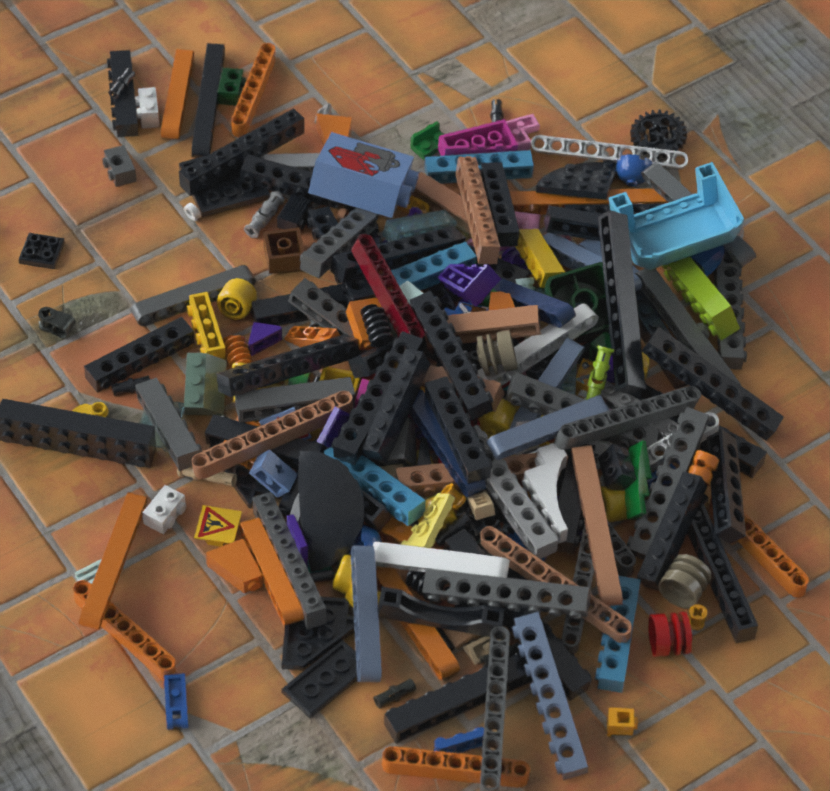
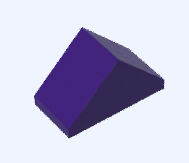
(263, 336)

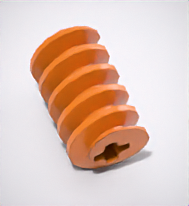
(236, 350)

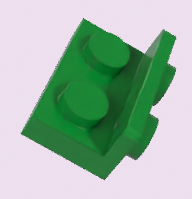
(426, 141)

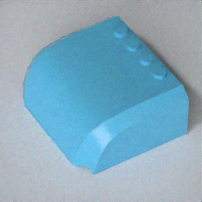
(683, 225)

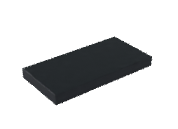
(323, 680)

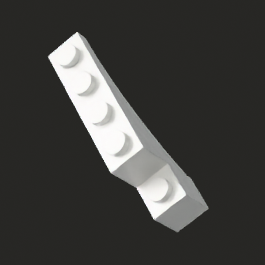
(542, 484)

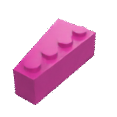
(479, 139)

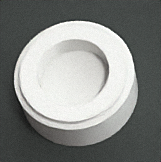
(192, 211)

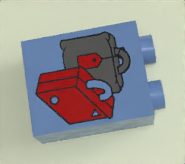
(363, 175)

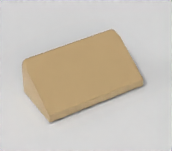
(478, 648)

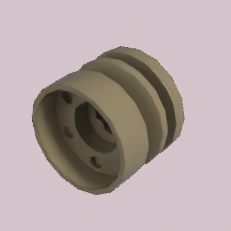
(497, 353)
(685, 581)

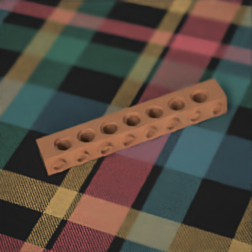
(477, 210)
(433, 478)

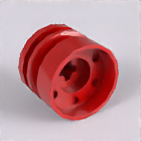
(665, 634)

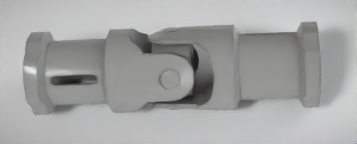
(264, 214)

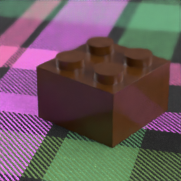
(283, 250)

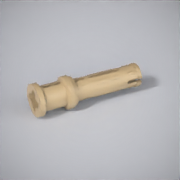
(222, 477)

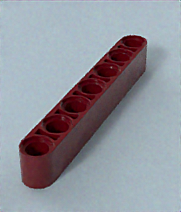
(386, 287)

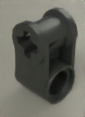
(57, 323)

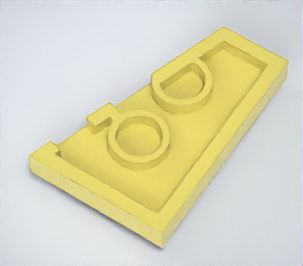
(434, 516)

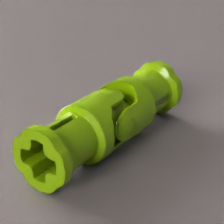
(599, 372)

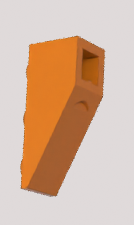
(304, 336)

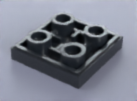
(41, 251)

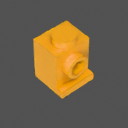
(621, 721)

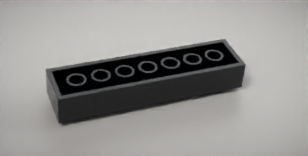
(77, 433)

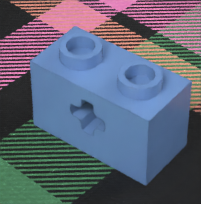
(273, 473)

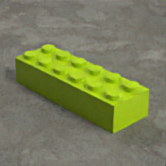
(703, 297)

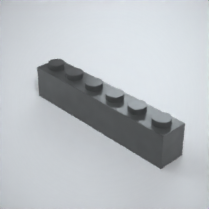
(269, 401)
(168, 422)

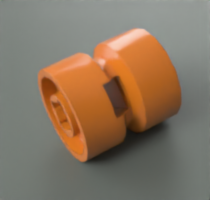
(703, 465)

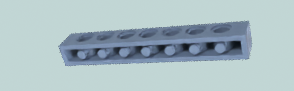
(576, 764)

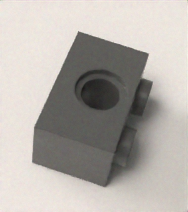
(119, 166)

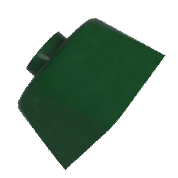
(585, 287)

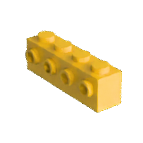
(538, 256)
(206, 325)

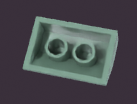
(202, 386)

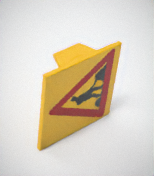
(217, 525)

